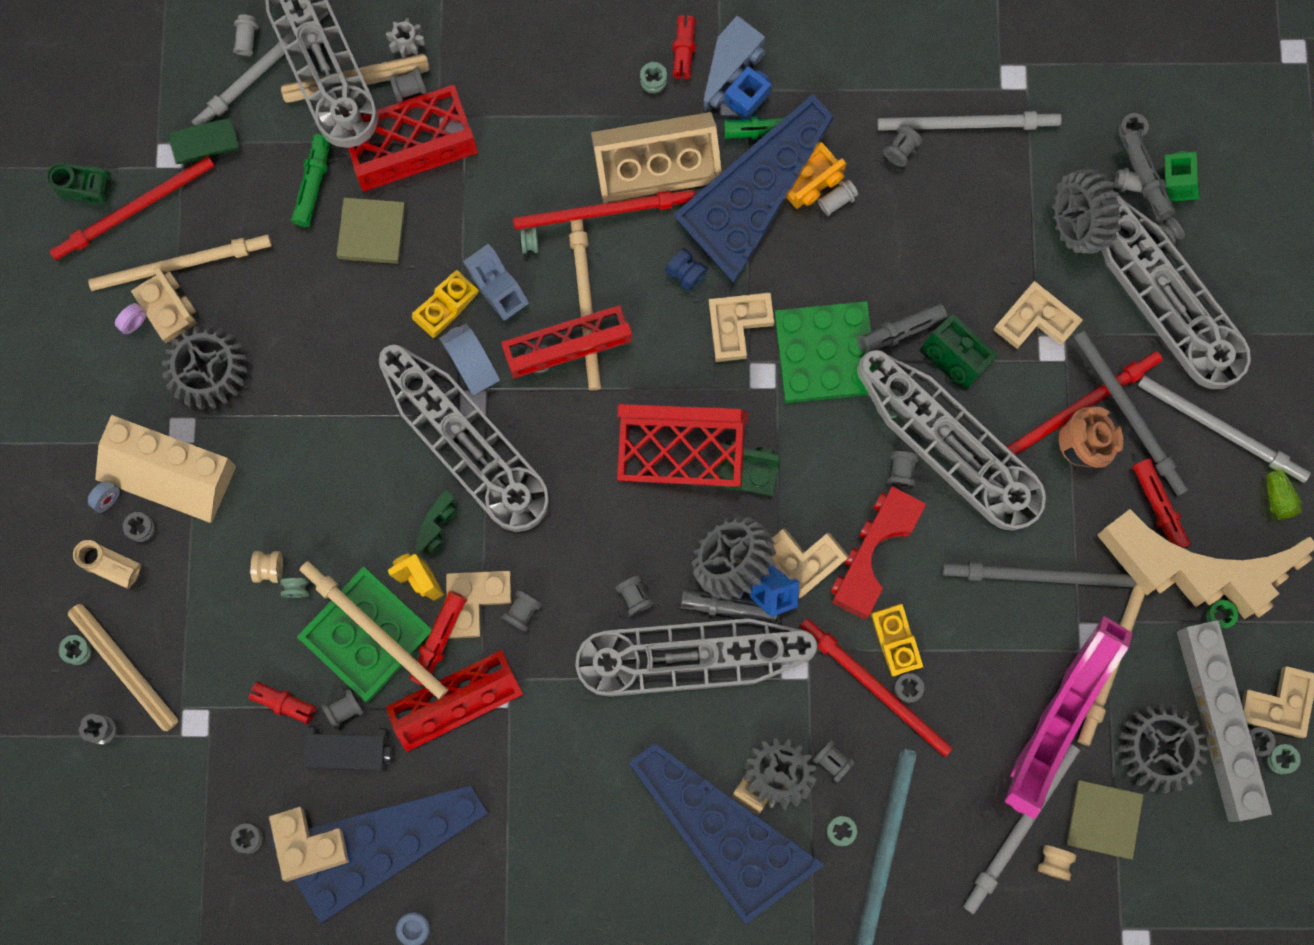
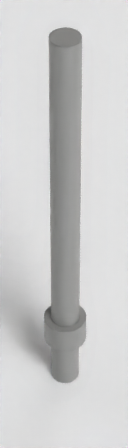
(218, 105)
(1028, 121)
(1276, 460)
(987, 881)

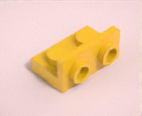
(419, 575)

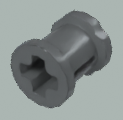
(408, 84)
(902, 146)
(903, 469)
(635, 595)
(521, 611)
(342, 708)
(88, 726)
(845, 763)

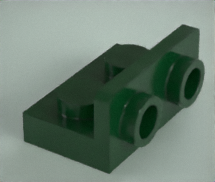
(958, 351)
(758, 472)

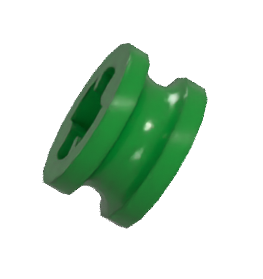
(1223, 605)

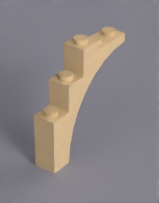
(1159, 564)

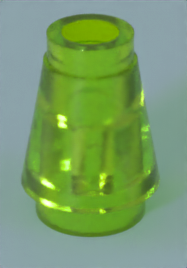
(1282, 496)

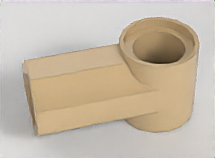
(108, 564)

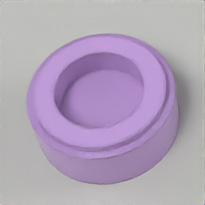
(130, 318)

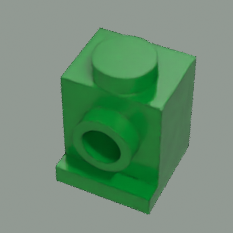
(1182, 176)

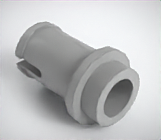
(245, 33)
(1127, 181)
(838, 197)

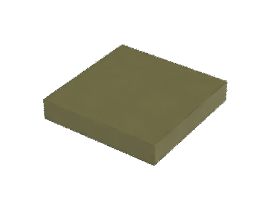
(371, 230)
(1104, 820)

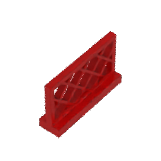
(414, 156)
(681, 417)

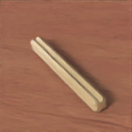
(370, 74)
(123, 667)

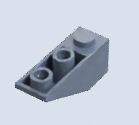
(734, 51)

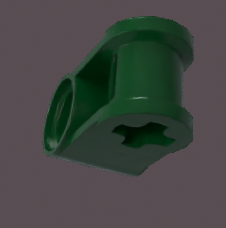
(84, 185)

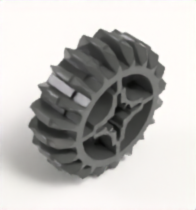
(1086, 211)
(194, 372)
(733, 557)
(1172, 759)

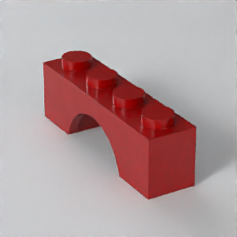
(895, 518)

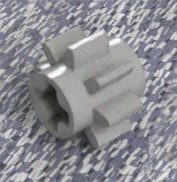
(400, 44)

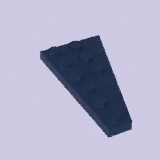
(744, 199)
(385, 844)
(736, 847)

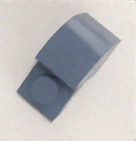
(495, 282)
(469, 358)

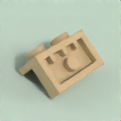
(164, 306)

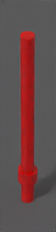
(662, 201)
(80, 239)
(1131, 373)
(828, 644)

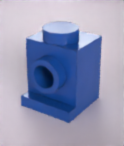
(748, 81)
(776, 593)

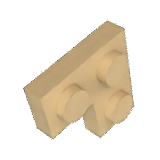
(1038, 310)
(729, 319)
(807, 566)
(480, 589)
(1287, 711)
(300, 853)

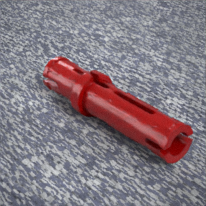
(1161, 504)
(444, 624)

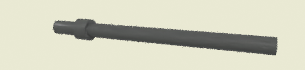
(1164, 464)
(976, 571)

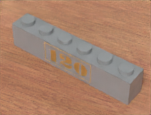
(1224, 722)

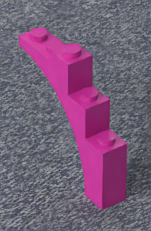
(1063, 716)

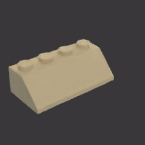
(657, 156)
(163, 469)

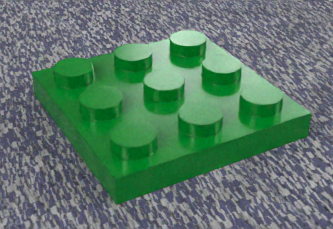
(821, 351)
(350, 649)

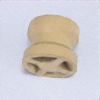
(266, 566)
(1057, 862)

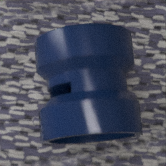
(687, 270)

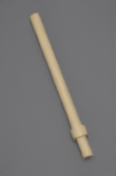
(579, 242)
(237, 248)
(329, 588)
(1096, 712)

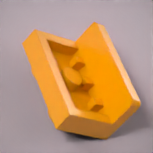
(818, 173)

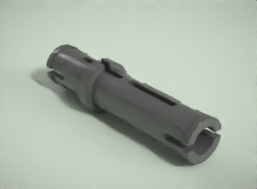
(1152, 186)
(891, 333)
(734, 607)

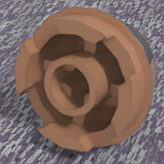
(1090, 438)

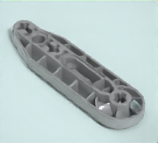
(329, 110)
(1157, 272)
(450, 425)
(935, 426)
(712, 656)

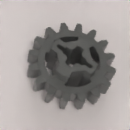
(779, 774)

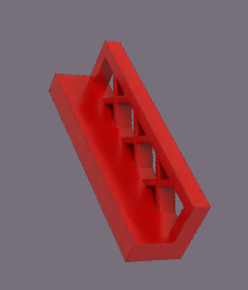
(568, 349)
(457, 705)

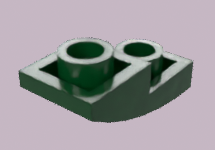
(202, 141)
(430, 534)

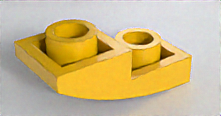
(445, 305)
(896, 639)

